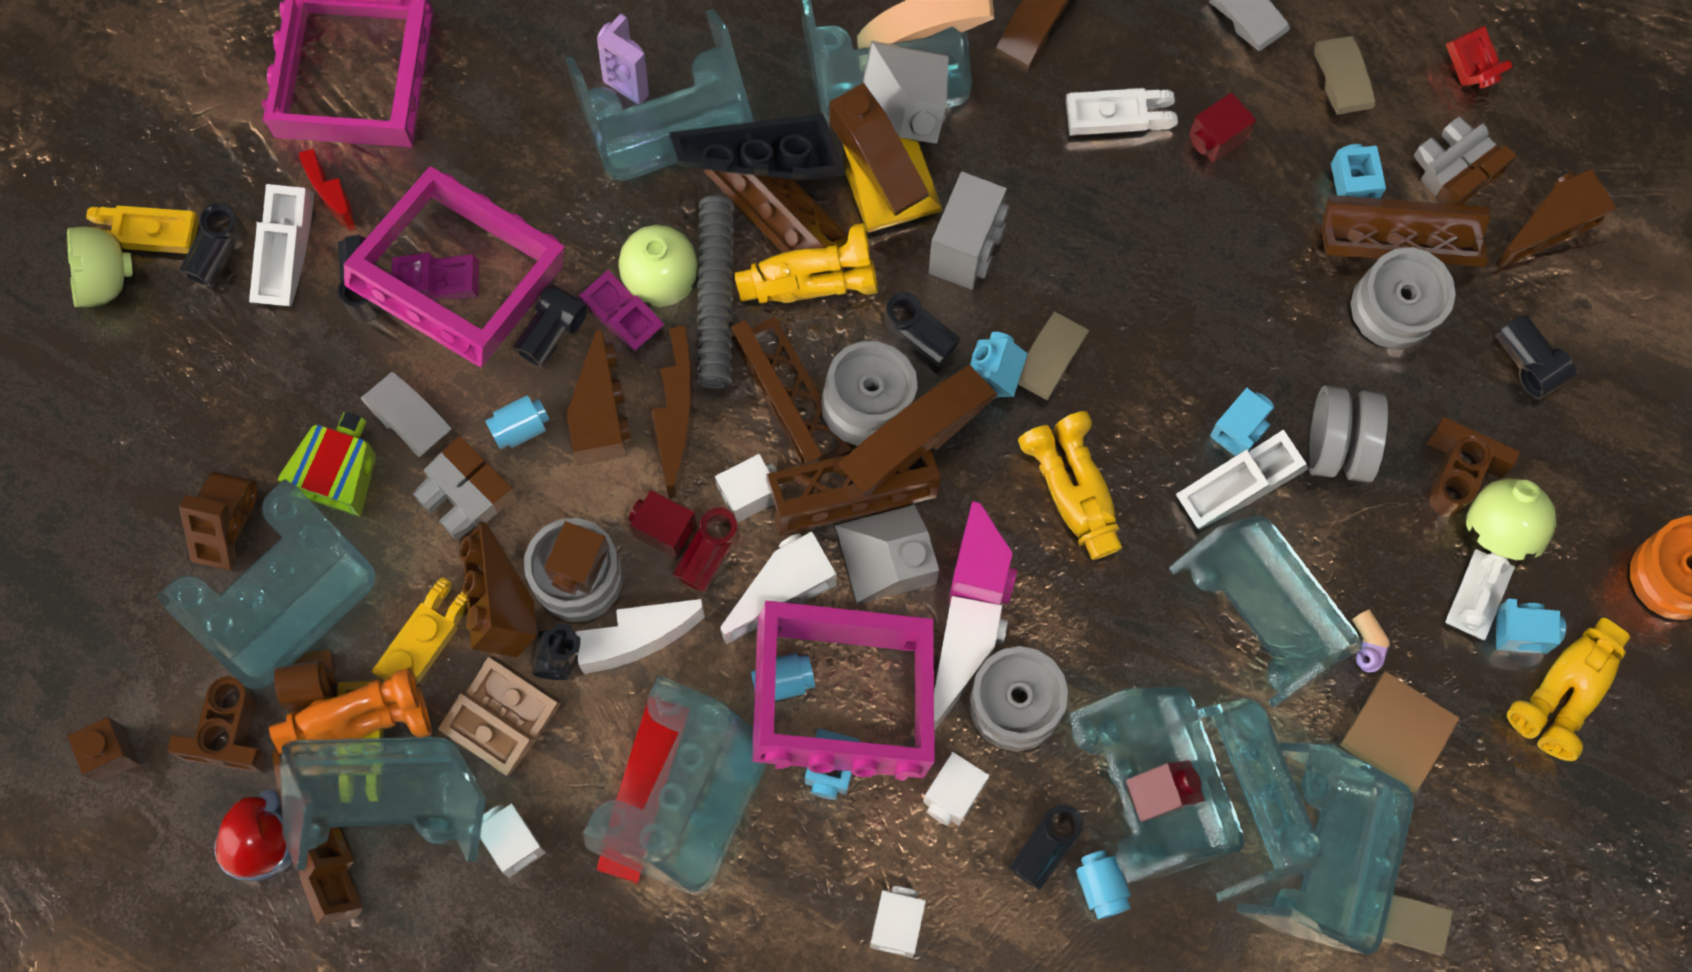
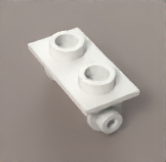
(1480, 593)

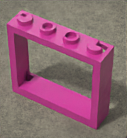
(283, 74)
(423, 312)
(851, 628)

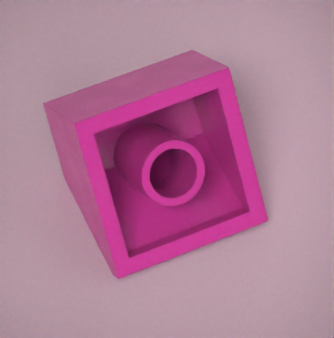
(983, 562)

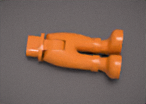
(359, 713)

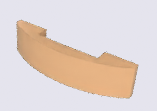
(924, 18)

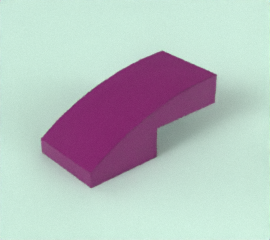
(439, 278)
(621, 311)

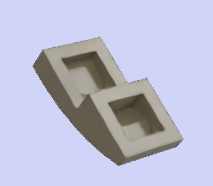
(1345, 74)
(1051, 355)
(1417, 925)

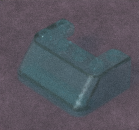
(279, 601)
(1124, 731)
(695, 800)

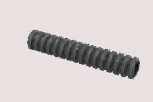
(715, 292)

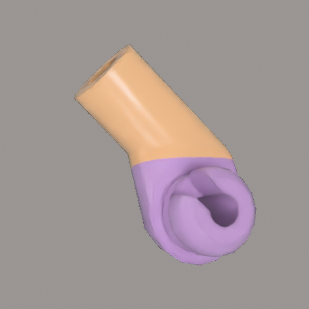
(1374, 642)

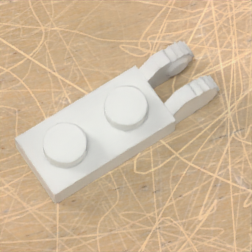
(1119, 111)

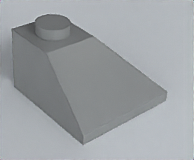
(909, 88)
(887, 554)

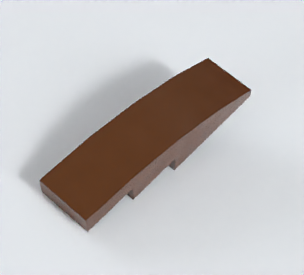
(675, 421)
(917, 429)
(326, 874)

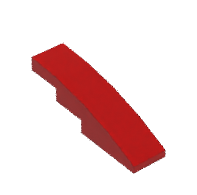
(643, 768)

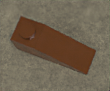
(877, 148)
(1569, 210)

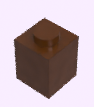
(576, 558)
(103, 750)

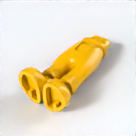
(791, 278)
(1084, 507)
(1586, 667)

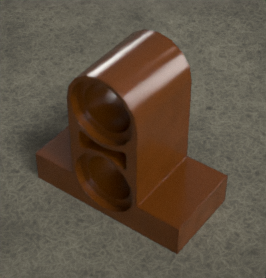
(1456, 473)
(217, 518)
(306, 680)
(217, 720)

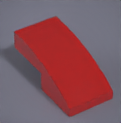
(330, 192)

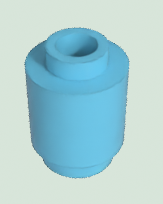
(517, 422)
(792, 676)
(1103, 885)

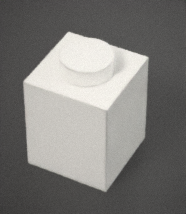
(746, 488)
(954, 790)
(509, 839)
(898, 922)

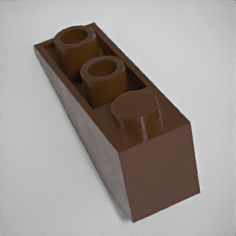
(593, 411)
(497, 601)

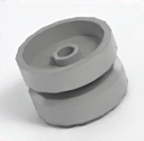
(1403, 298)
(866, 389)
(1347, 433)
(566, 606)
(1027, 675)

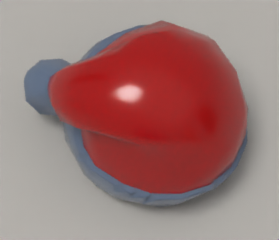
(252, 839)

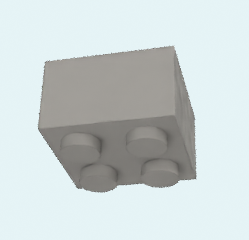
(968, 231)

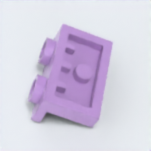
(622, 60)

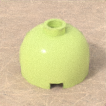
(658, 265)
(96, 266)
(1513, 518)

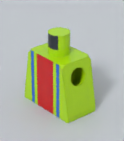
(333, 465)

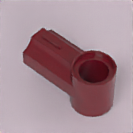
(707, 553)

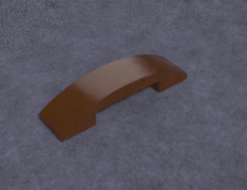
(1029, 30)

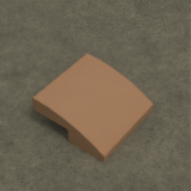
(500, 715)
(1399, 731)

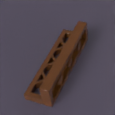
(775, 211)
(1405, 226)
(778, 395)
(847, 501)

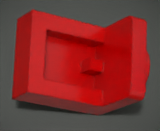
(1476, 59)

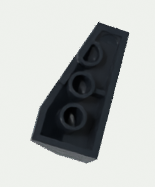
(768, 148)

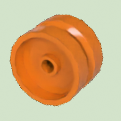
(1664, 570)

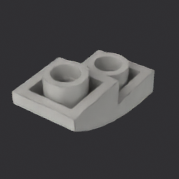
(1254, 20)
(406, 413)

